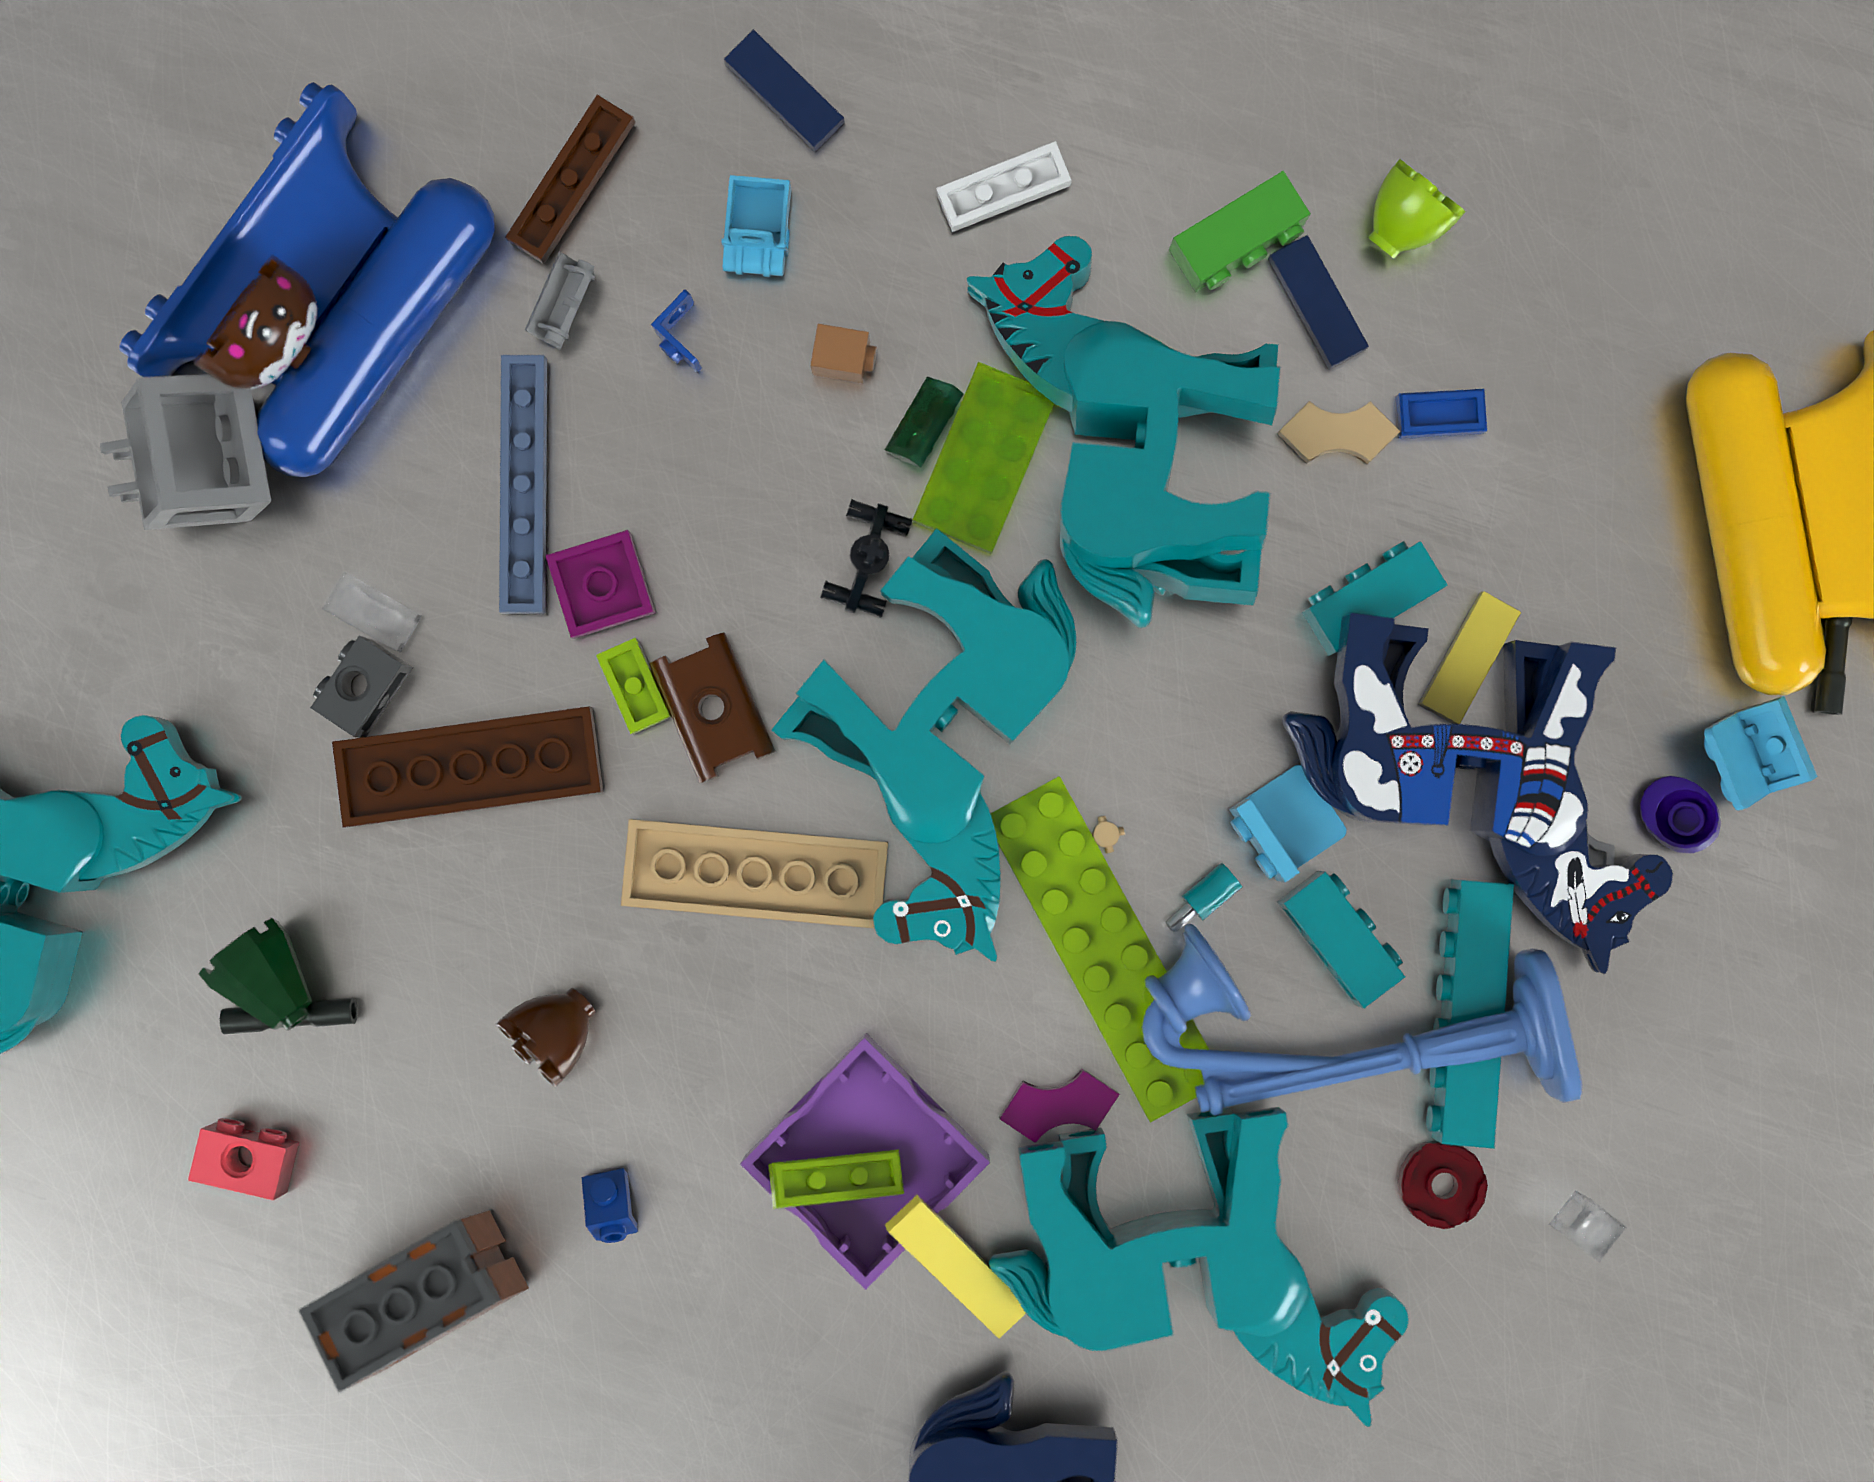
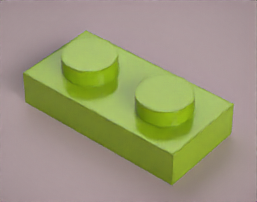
(633, 686)

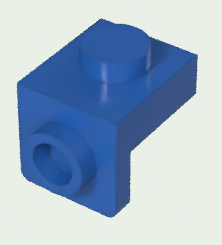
(608, 1206)

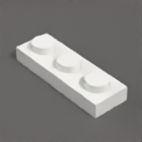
(1003, 186)

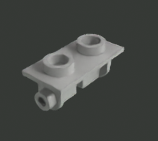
(560, 300)

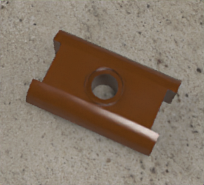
(693, 680)

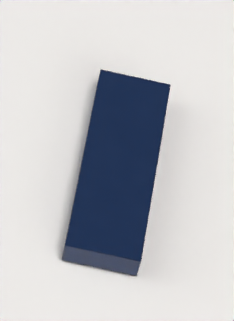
(784, 90)
(1318, 302)

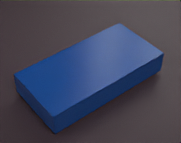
(1441, 413)

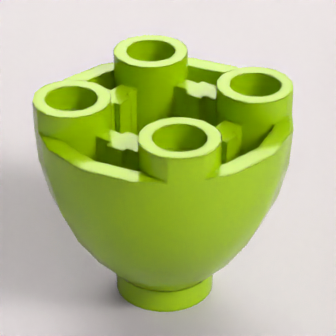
(1410, 211)

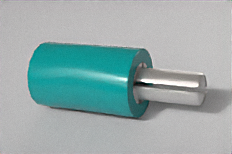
(1206, 896)

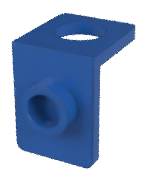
(666, 321)

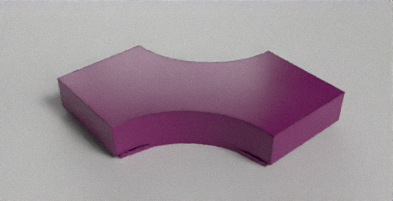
(1040, 1109)

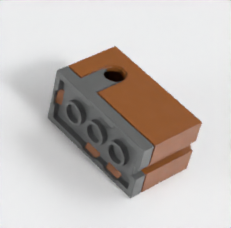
(412, 1299)

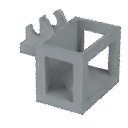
(191, 452)

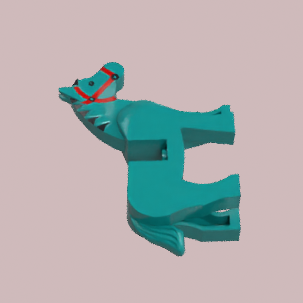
(1117, 382)

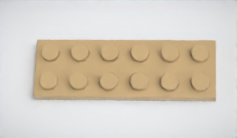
(753, 873)

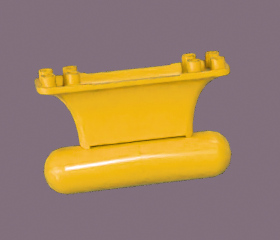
(1784, 512)

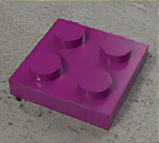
(600, 584)

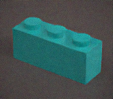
(1384, 592)
(1342, 938)

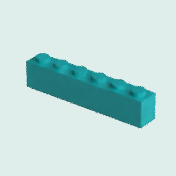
(1470, 989)

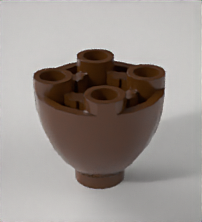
(550, 1032)

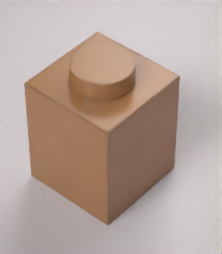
(842, 353)

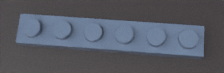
(523, 484)

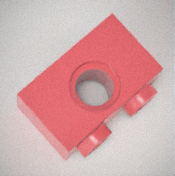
(219, 1166)

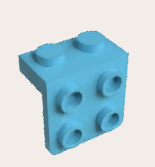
(1758, 752)
(1286, 824)

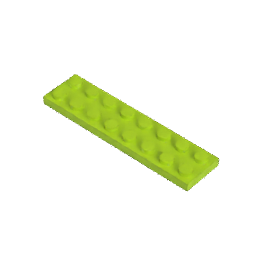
(1094, 936)

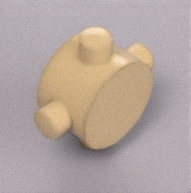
(1106, 834)

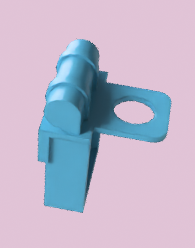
(756, 226)

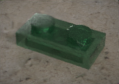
(924, 421)

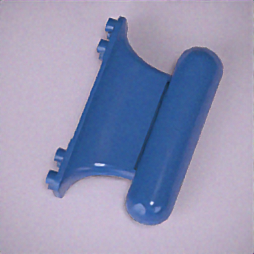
(371, 273)

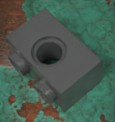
(383, 676)

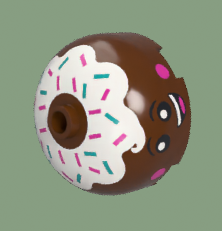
(262, 329)

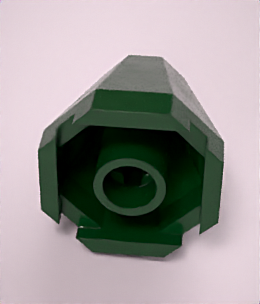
(262, 976)

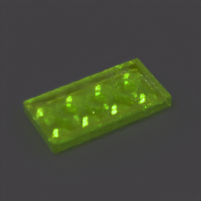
(984, 458)

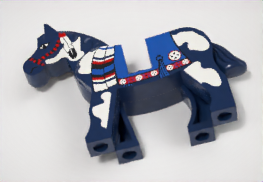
(1525, 779)

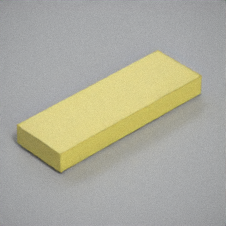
(1469, 658)

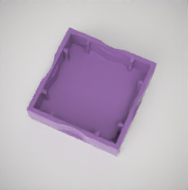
(865, 1108)

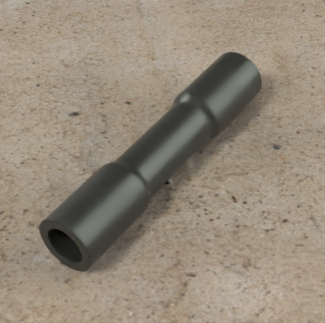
(1832, 677)
(320, 1014)

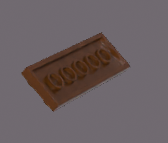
(467, 767)

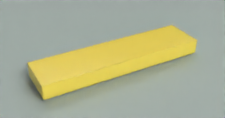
(955, 1265)

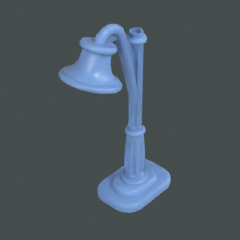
(1203, 986)

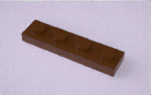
(570, 179)

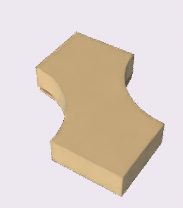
(1321, 432)

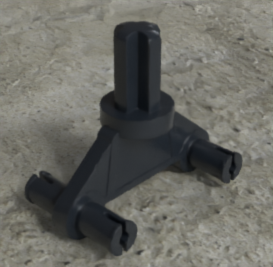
(868, 557)

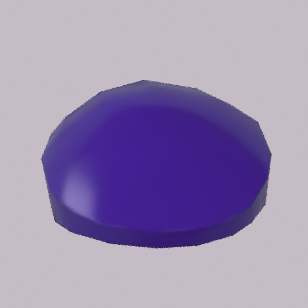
(1680, 814)

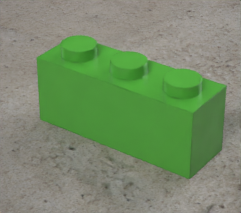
(1240, 233)

